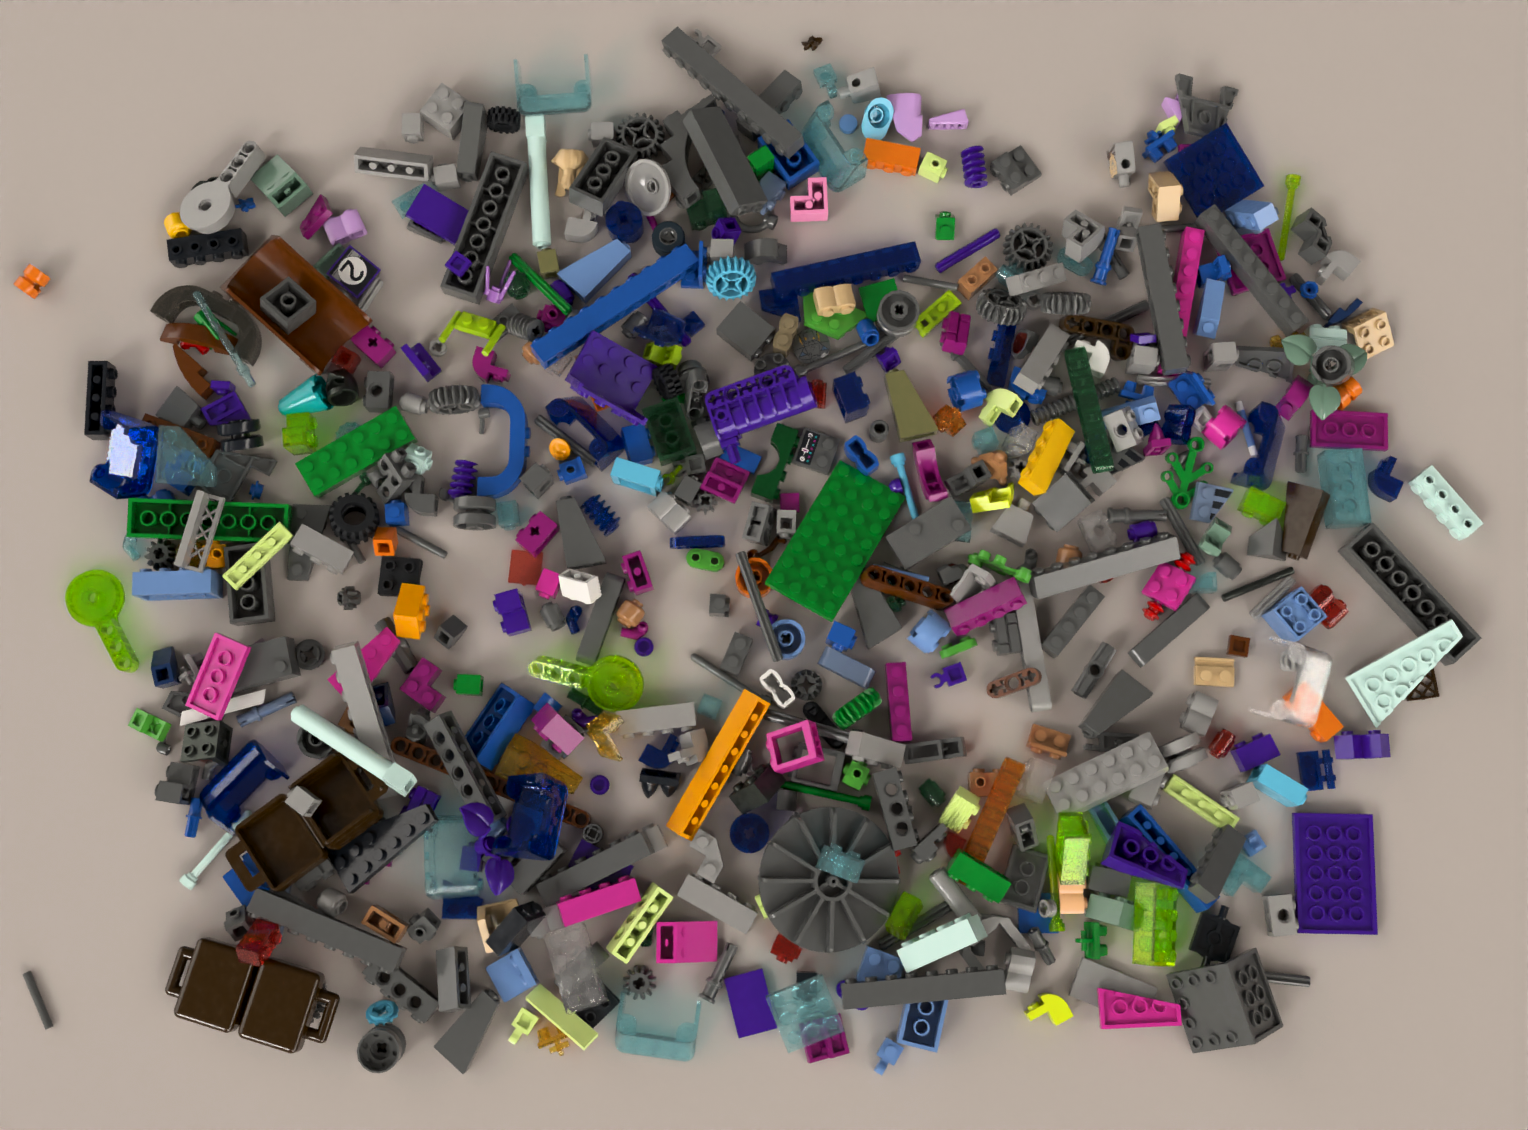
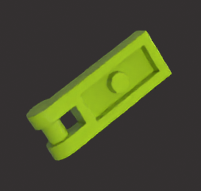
(936, 312)

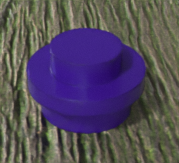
(643, 646)
(599, 784)

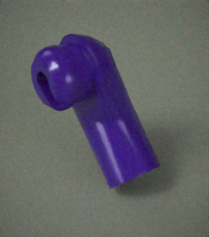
(581, 718)

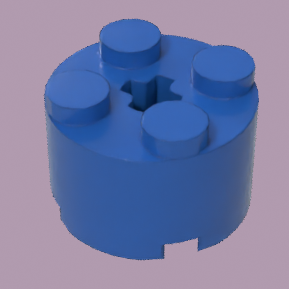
(966, 390)

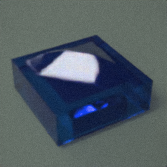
(695, 324)

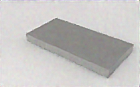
(1093, 975)

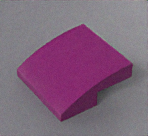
(725, 480)
(827, 1048)

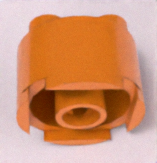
(759, 568)

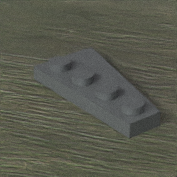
(314, 517)

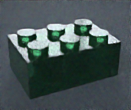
(669, 431)

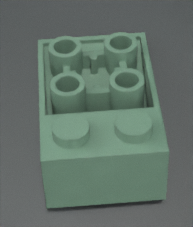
(281, 185)

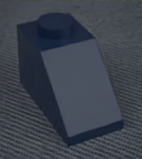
(385, 703)

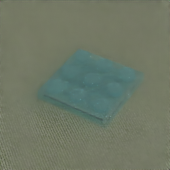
(805, 1013)

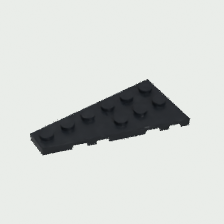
(379, 846)

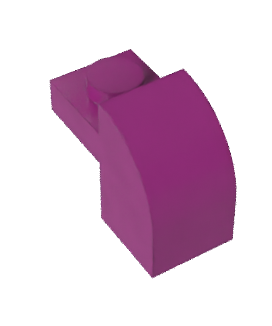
(485, 367)
(1294, 397)

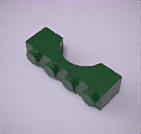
(767, 485)

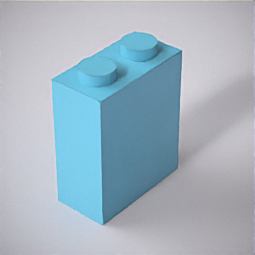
(1278, 786)

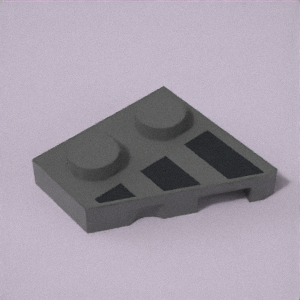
(1124, 458)

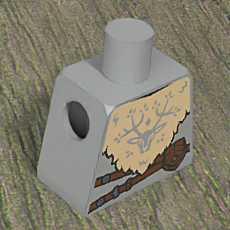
(1121, 162)

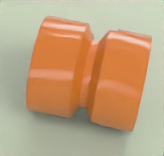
(32, 281)
(1348, 391)

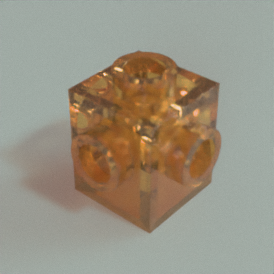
(949, 420)

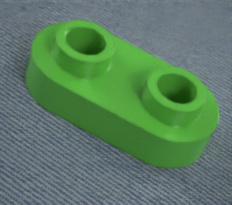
(704, 561)
(950, 650)

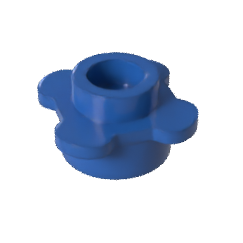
(256, 490)

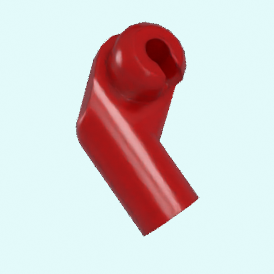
(202, 349)

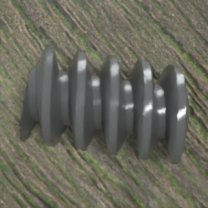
(525, 327)

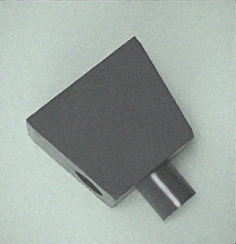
(181, 410)

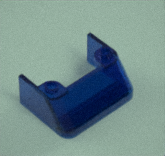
(237, 782)

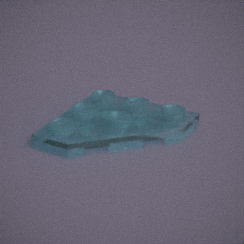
(182, 460)

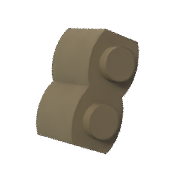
(787, 332)

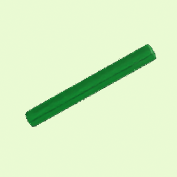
(541, 284)

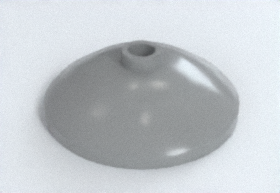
(648, 186)

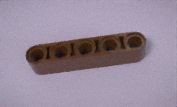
(898, 588)

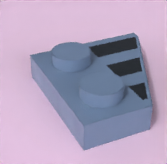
(1208, 501)

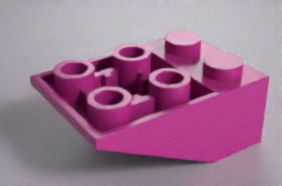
(686, 941)

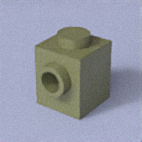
(548, 263)

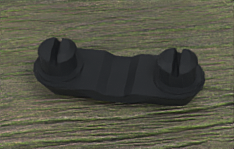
(815, 713)

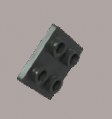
(207, 742)

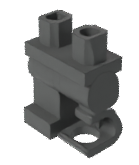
(394, 474)

